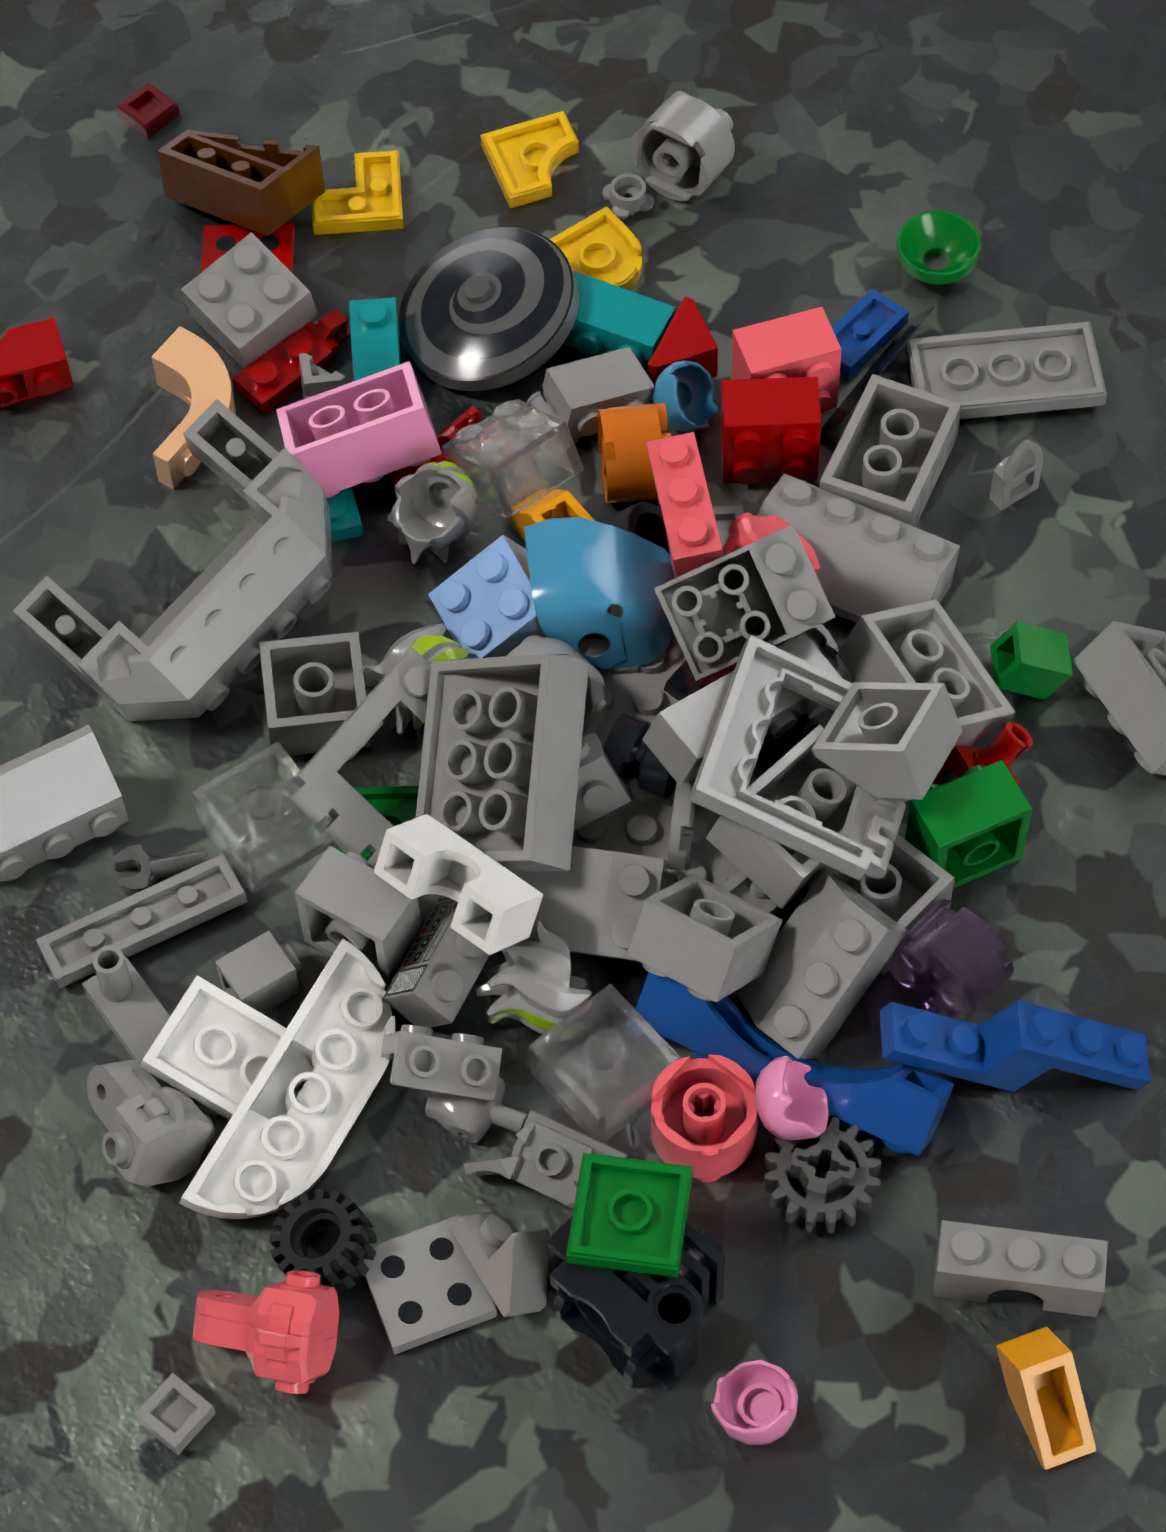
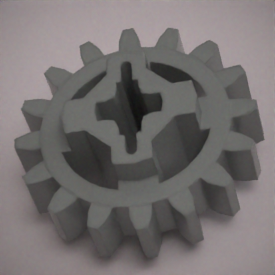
(842, 1178)

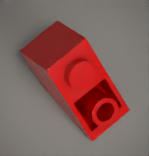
(32, 362)

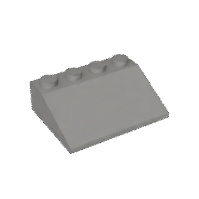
(505, 755)

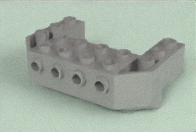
(227, 610)

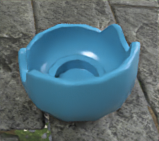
(687, 395)

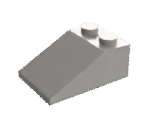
(597, 899)

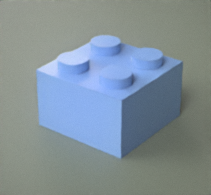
(489, 601)

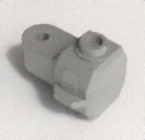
(153, 1130)

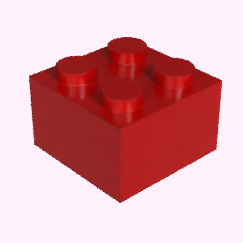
(770, 429)

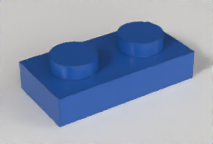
(867, 329)

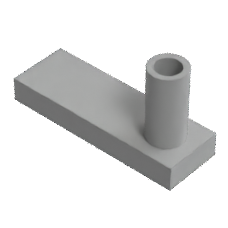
(126, 1003)

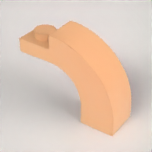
(199, 377)

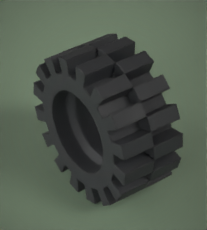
(310, 1219)

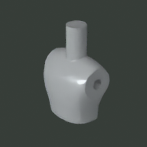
(472, 1118)

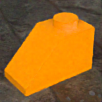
(1047, 1396)

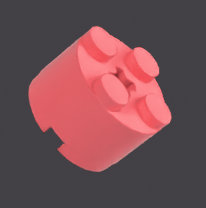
(680, 1111)

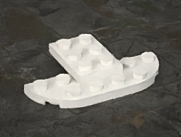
(282, 1088)

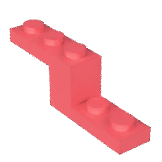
(685, 509)

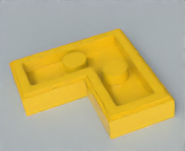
(370, 205)

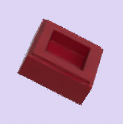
(148, 110)

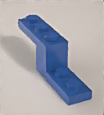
(1014, 1046)

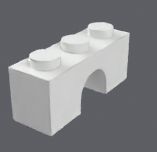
(429, 858)

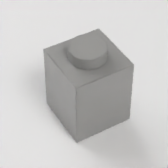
(260, 973)

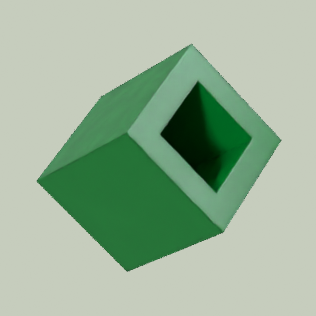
(1031, 660)

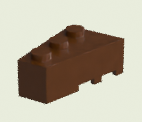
(241, 181)

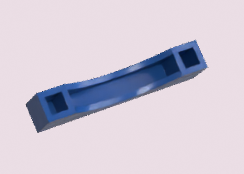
(889, 1101)

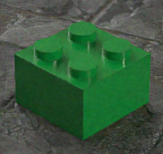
(971, 822)

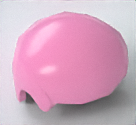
(788, 1103)
(755, 1402)

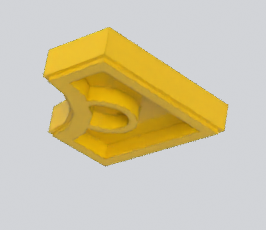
(528, 154)

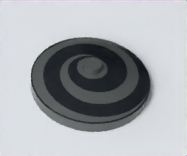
(489, 308)

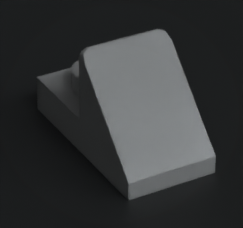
(506, 1262)

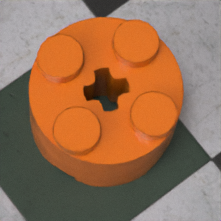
(624, 453)

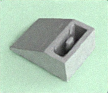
(751, 591)

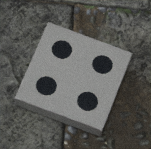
(426, 1287)

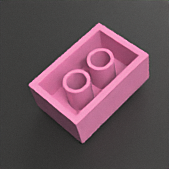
(360, 430)

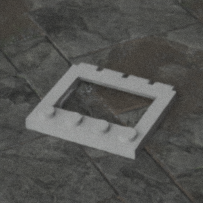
(734, 750)
(323, 791)

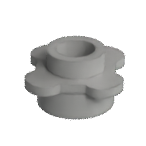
(628, 195)

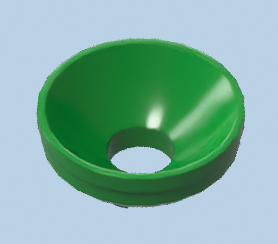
(940, 235)

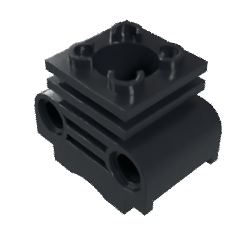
(636, 1317)

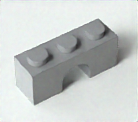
(987, 1259)

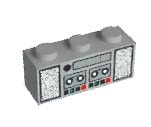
(436, 971)

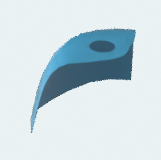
(586, 567)

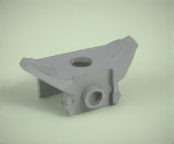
(545, 1158)

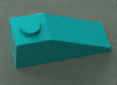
(374, 336)

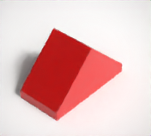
(685, 340)

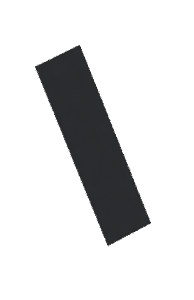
(876, 369)

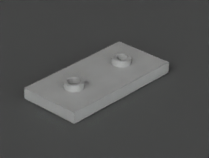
(1010, 369)

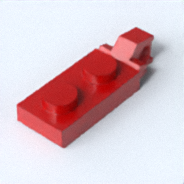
(277, 372)

